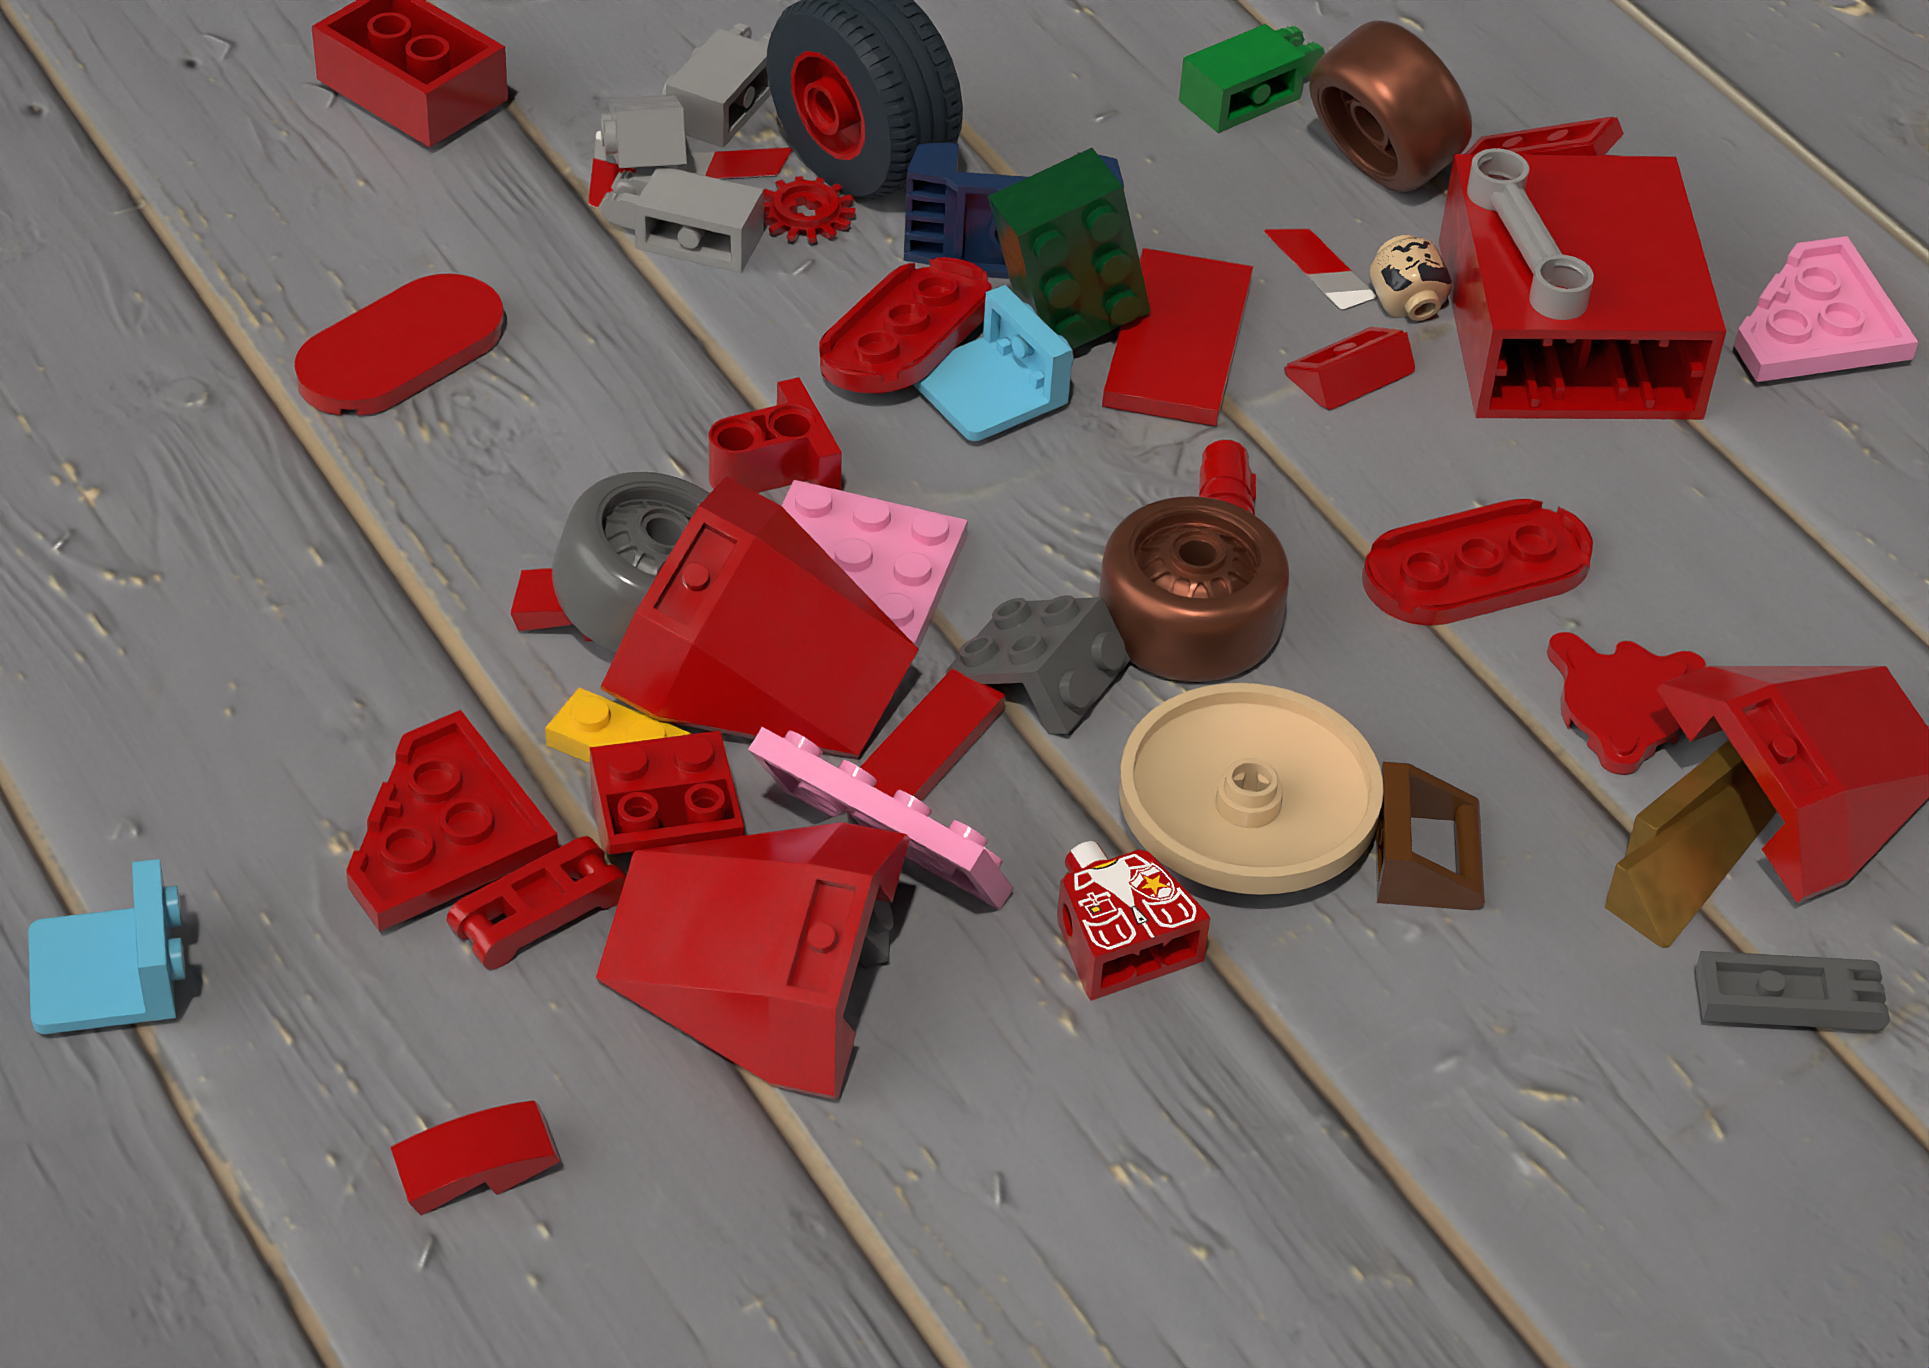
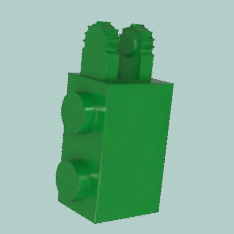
(1246, 75)

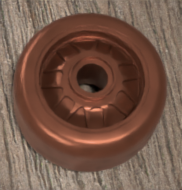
(1390, 105)
(1195, 588)

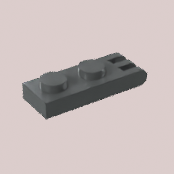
(1791, 990)

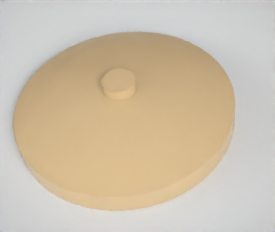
(1250, 788)

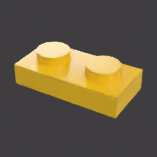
(597, 721)

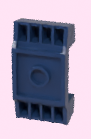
(951, 209)

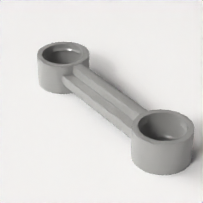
(1499, 185)

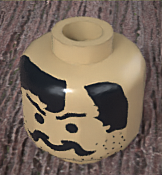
(1410, 276)

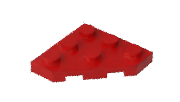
(443, 824)

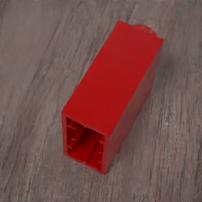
(1652, 309)

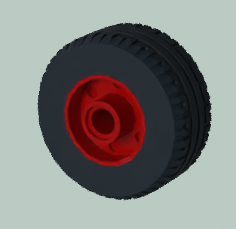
(862, 89)

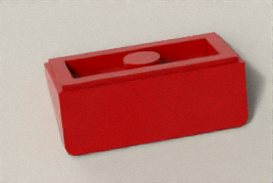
(1353, 366)

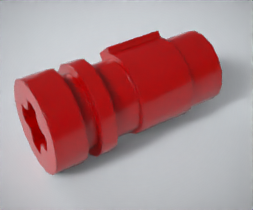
(1227, 474)

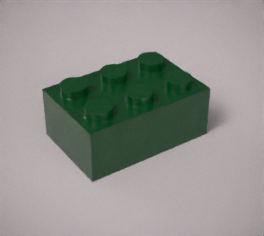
(1072, 248)

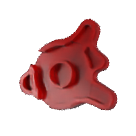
(1617, 697)

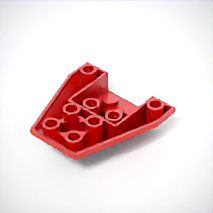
(759, 633)
(1829, 749)
(755, 943)

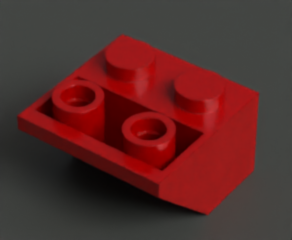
(663, 792)

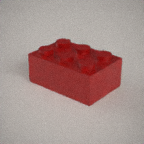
(411, 65)

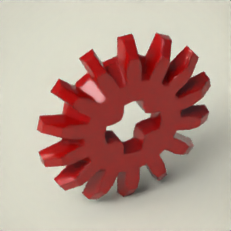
(830, 210)

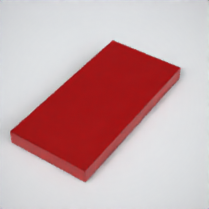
(1183, 350)

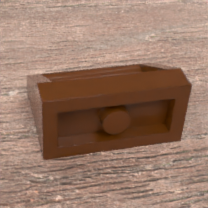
(1408, 877)

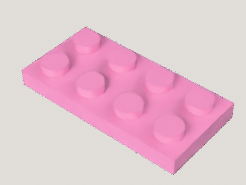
(949, 853)

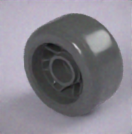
(616, 548)

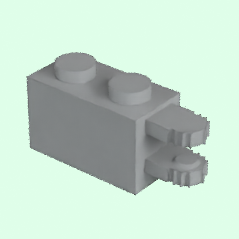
(722, 84)
(644, 131)
(688, 216)

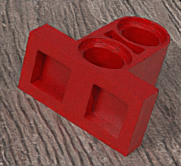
(776, 444)

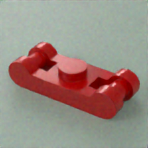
(536, 900)

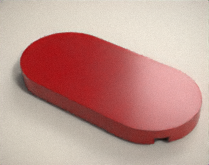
(904, 326)
(399, 344)
(1477, 562)

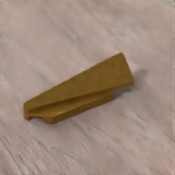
(1687, 845)

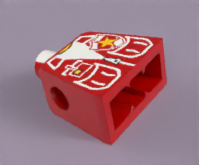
(1126, 920)

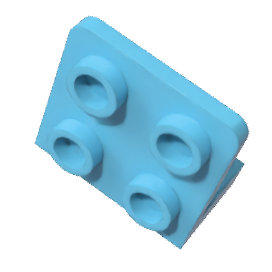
(1005, 375)
(108, 963)

